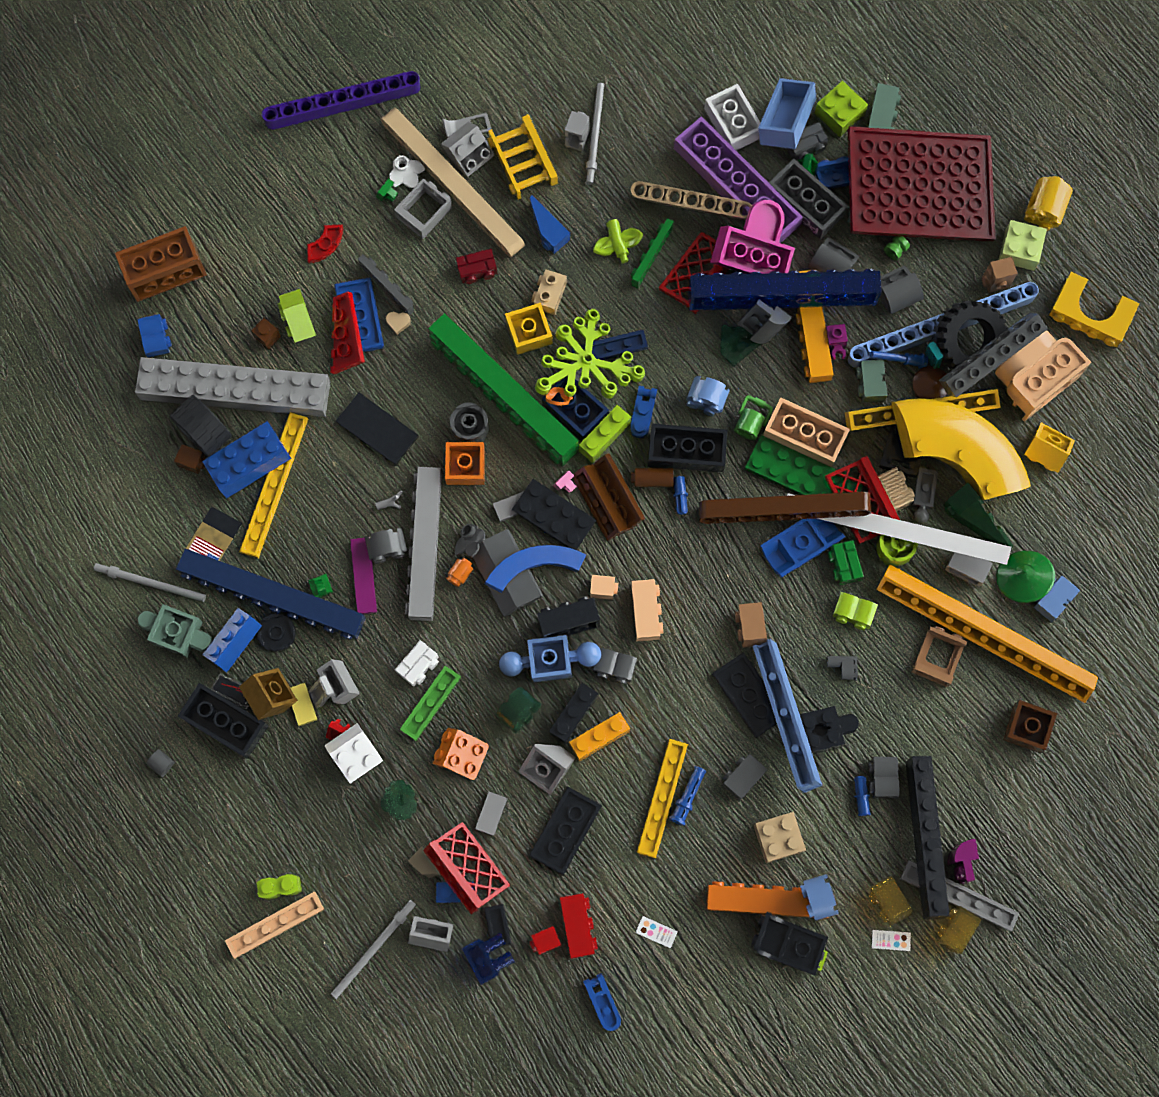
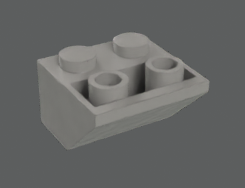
(468, 148)

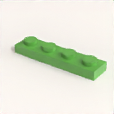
(430, 703)

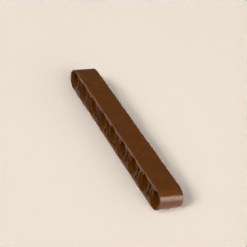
(785, 507)

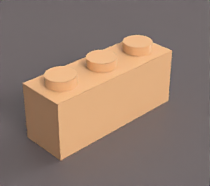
(646, 610)

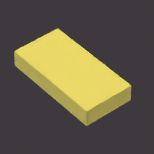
(303, 707)

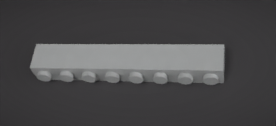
(424, 544)

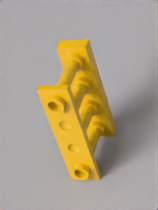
(534, 143)

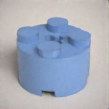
(707, 395)
(820, 897)

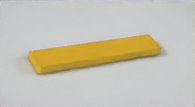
(662, 798)

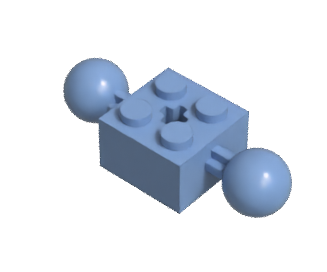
(539, 649)

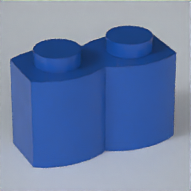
(154, 336)

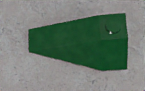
(967, 509)

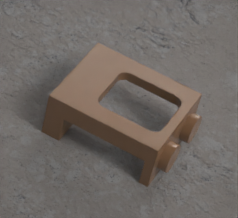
(933, 672)

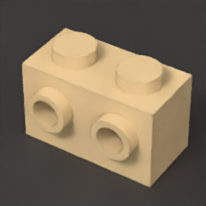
(550, 291)

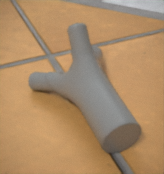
(389, 502)

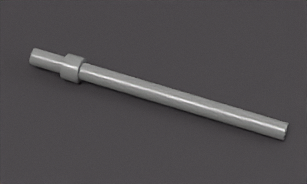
(591, 165)
(114, 572)
(399, 918)

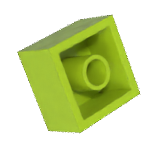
(841, 108)

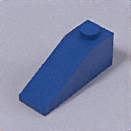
(551, 231)

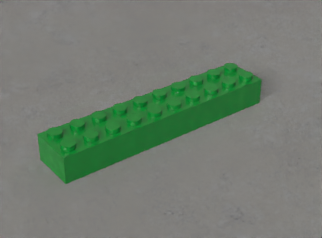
(503, 390)

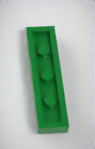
(655, 246)

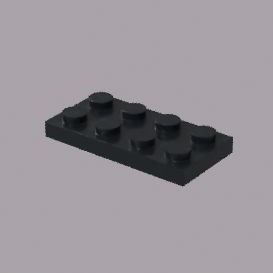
(553, 515)

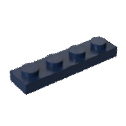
(616, 345)

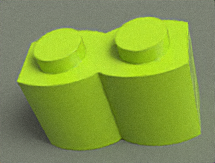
(854, 610)
(284, 885)

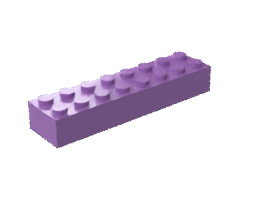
(730, 171)

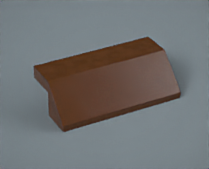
(608, 497)

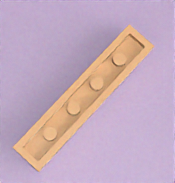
(274, 925)

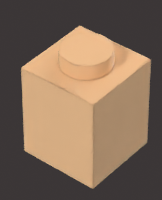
(603, 587)

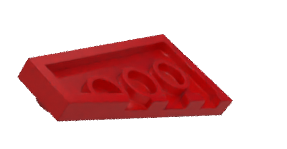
(347, 341)

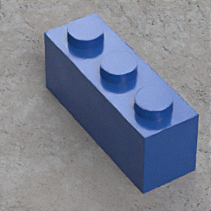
(232, 640)

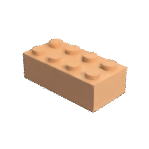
(806, 432)

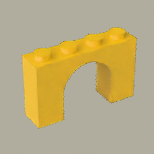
(1067, 310)

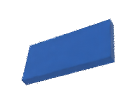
(365, 311)

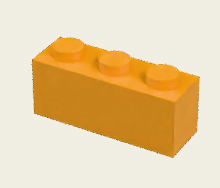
(599, 736)

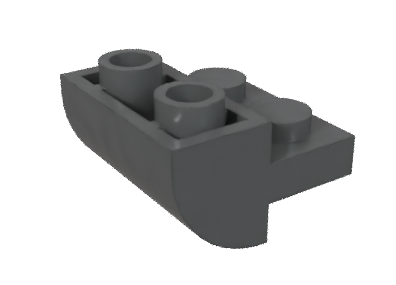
(832, 257)
(900, 289)
(763, 322)

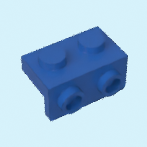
(833, 173)

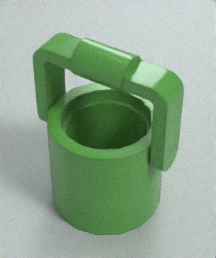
(751, 421)

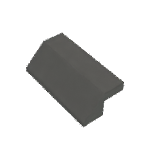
(521, 589)

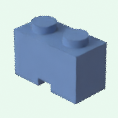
(1052, 604)

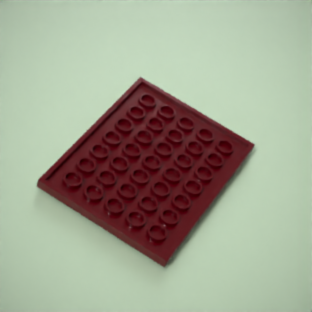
(921, 184)

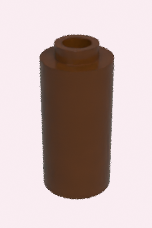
(652, 477)

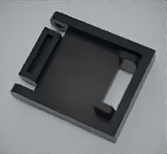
(894, 451)

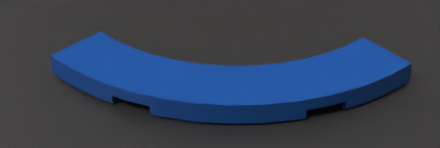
(531, 558)

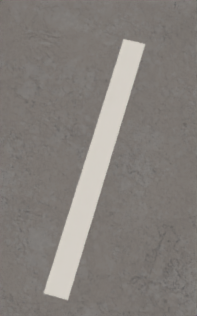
(926, 536)

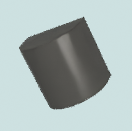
(160, 762)

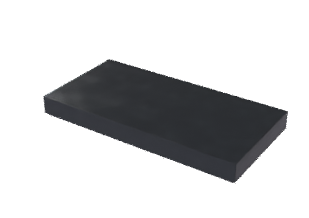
(377, 428)
(747, 694)
(565, 830)

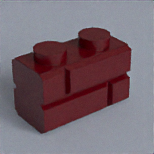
(476, 266)

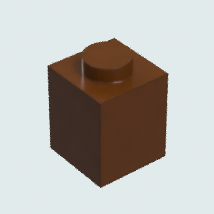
(266, 333)
(190, 459)

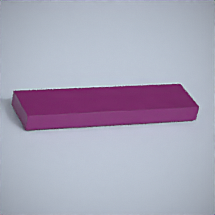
(363, 577)

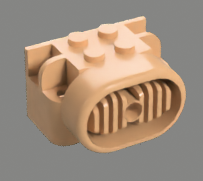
(1041, 372)

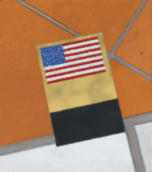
(214, 534)

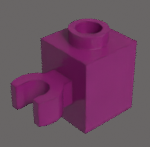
(837, 340)

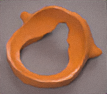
(552, 393)

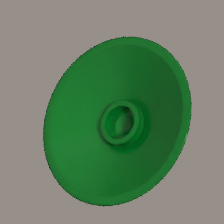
(1026, 576)

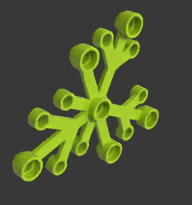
(590, 334)

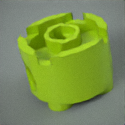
(895, 550)

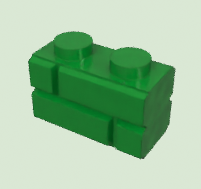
(845, 562)

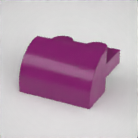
(962, 856)

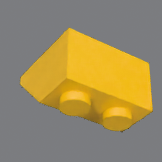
(1049, 448)

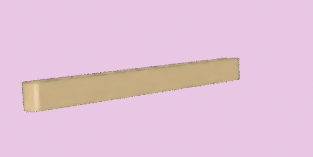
(452, 182)

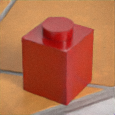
(545, 941)

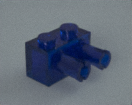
(480, 961)

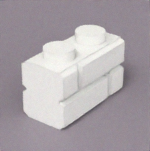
(417, 663)

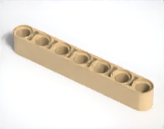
(684, 200)

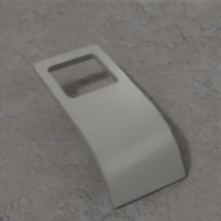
(452, 126)

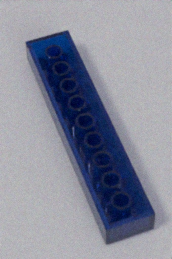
(784, 289)

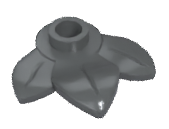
(470, 540)

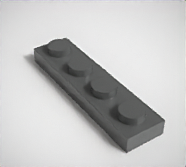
(381, 279)

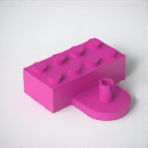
(757, 245)

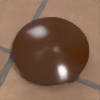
(927, 384)

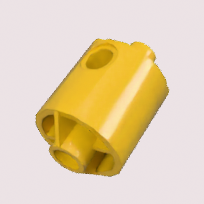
(1048, 202)

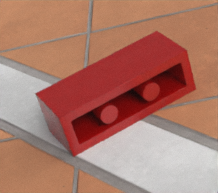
(578, 925)

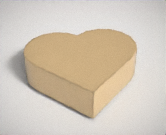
(398, 322)

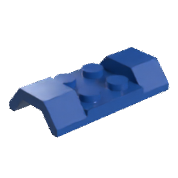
(800, 544)

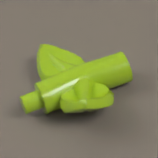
(617, 241)

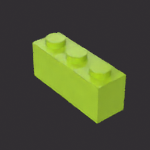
(604, 434)

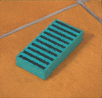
(934, 355)

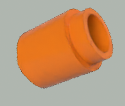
(459, 572)

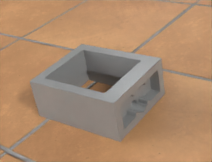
(410, 221)

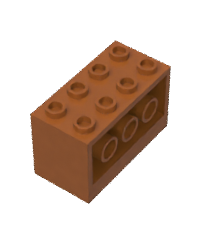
(160, 264)

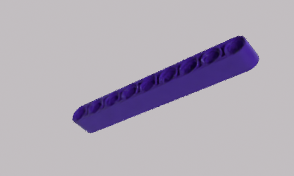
(332, 97)

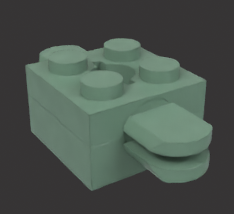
(174, 630)

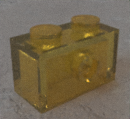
(890, 901)
(958, 929)

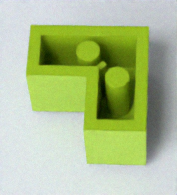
(295, 312)

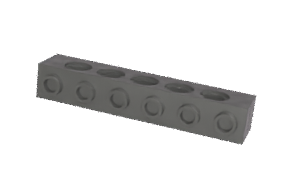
(993, 354)

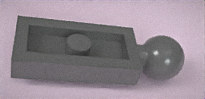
(924, 493)

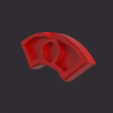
(325, 244)

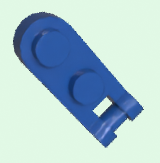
(642, 412)
(603, 1003)

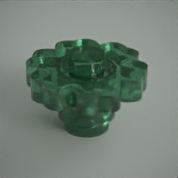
(399, 800)

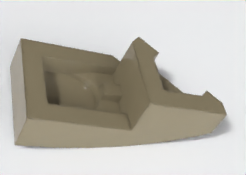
(423, 864)

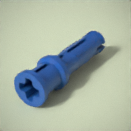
(684, 805)

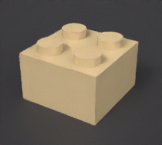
(779, 837)

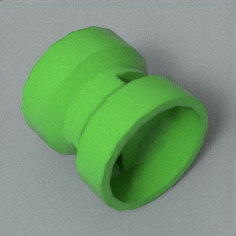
(896, 247)

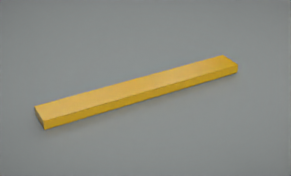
(273, 488)

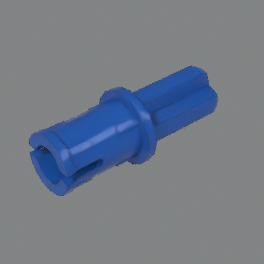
(680, 495)
(862, 796)

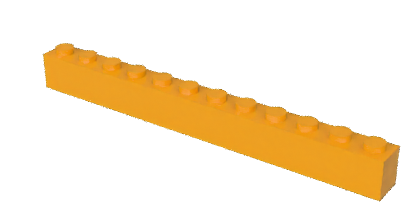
(988, 633)

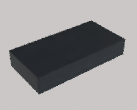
(497, 922)

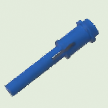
(908, 359)

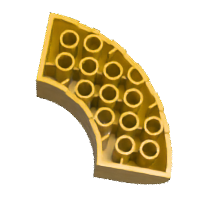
(963, 442)

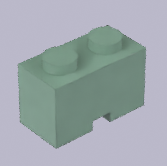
(871, 384)

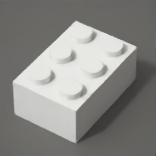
(733, 117)

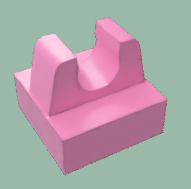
(565, 482)

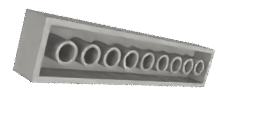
(233, 386)

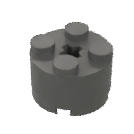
(469, 413)
(386, 545)

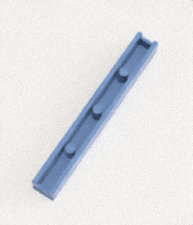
(787, 716)

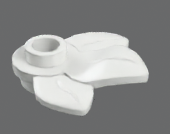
(407, 174)

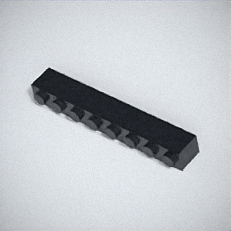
(927, 838)

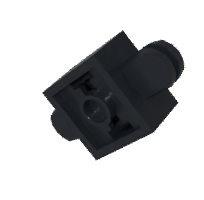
(826, 728)

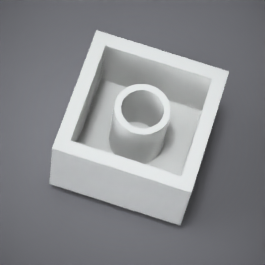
(353, 753)

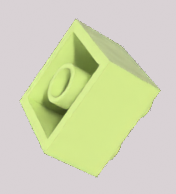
(1023, 244)

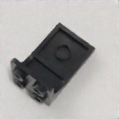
(789, 944)

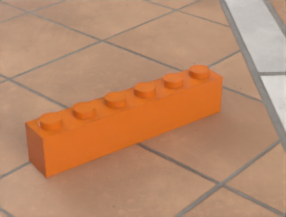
(756, 900)

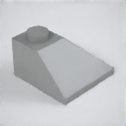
(546, 766)

